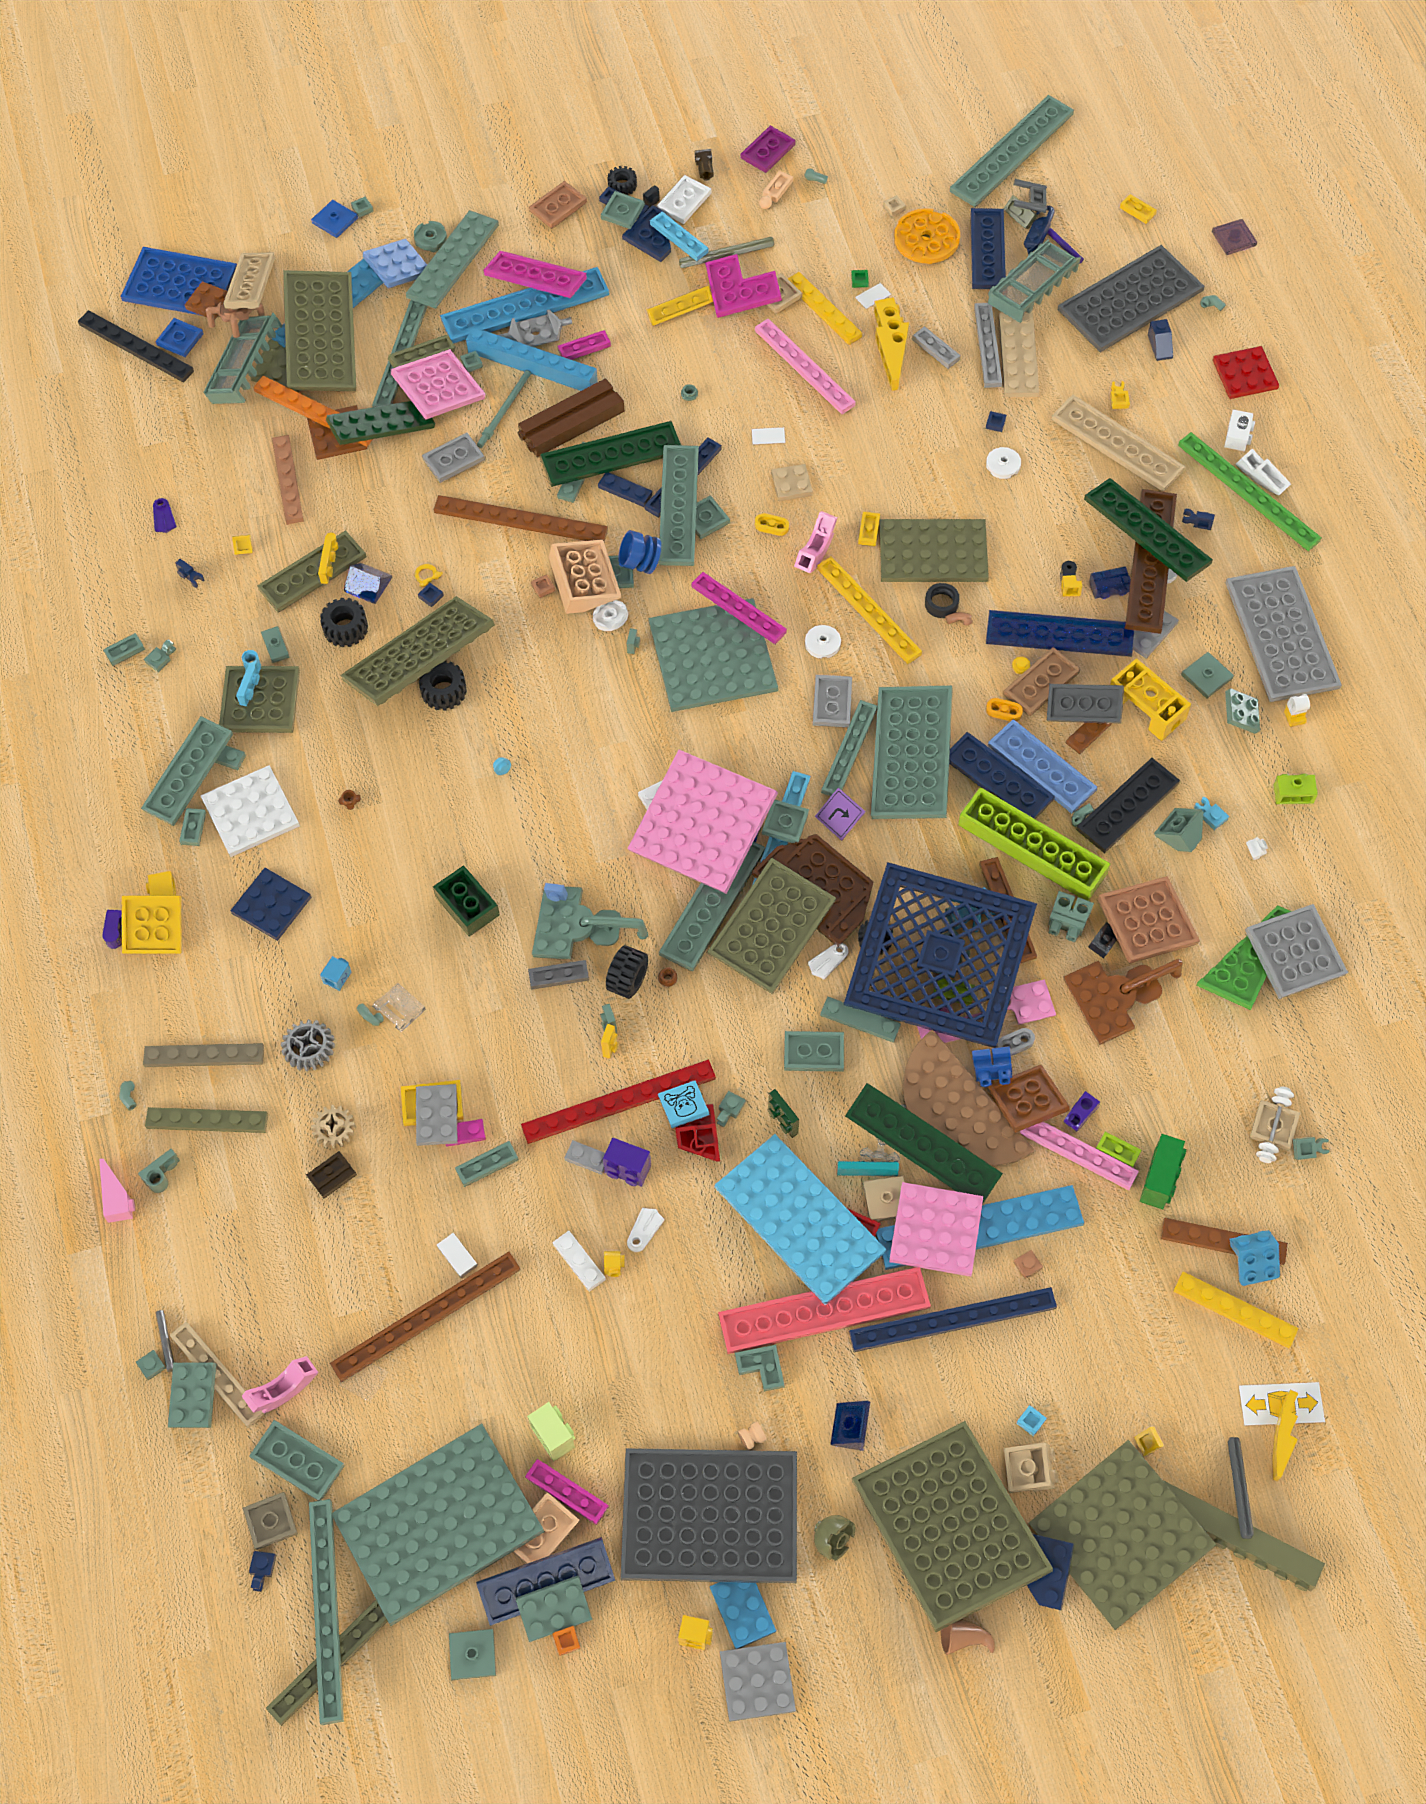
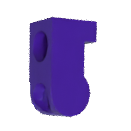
(113, 929)
(1082, 1111)

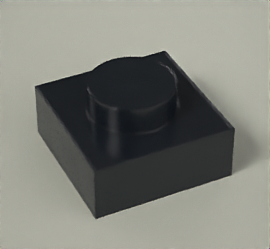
(651, 196)

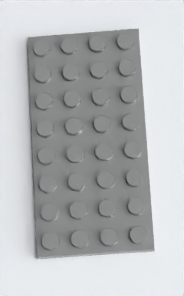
(1283, 634)

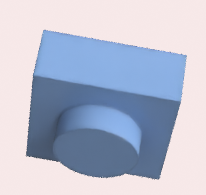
(555, 892)

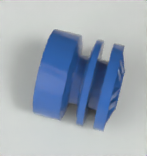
(639, 552)

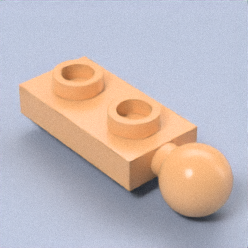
(775, 189)

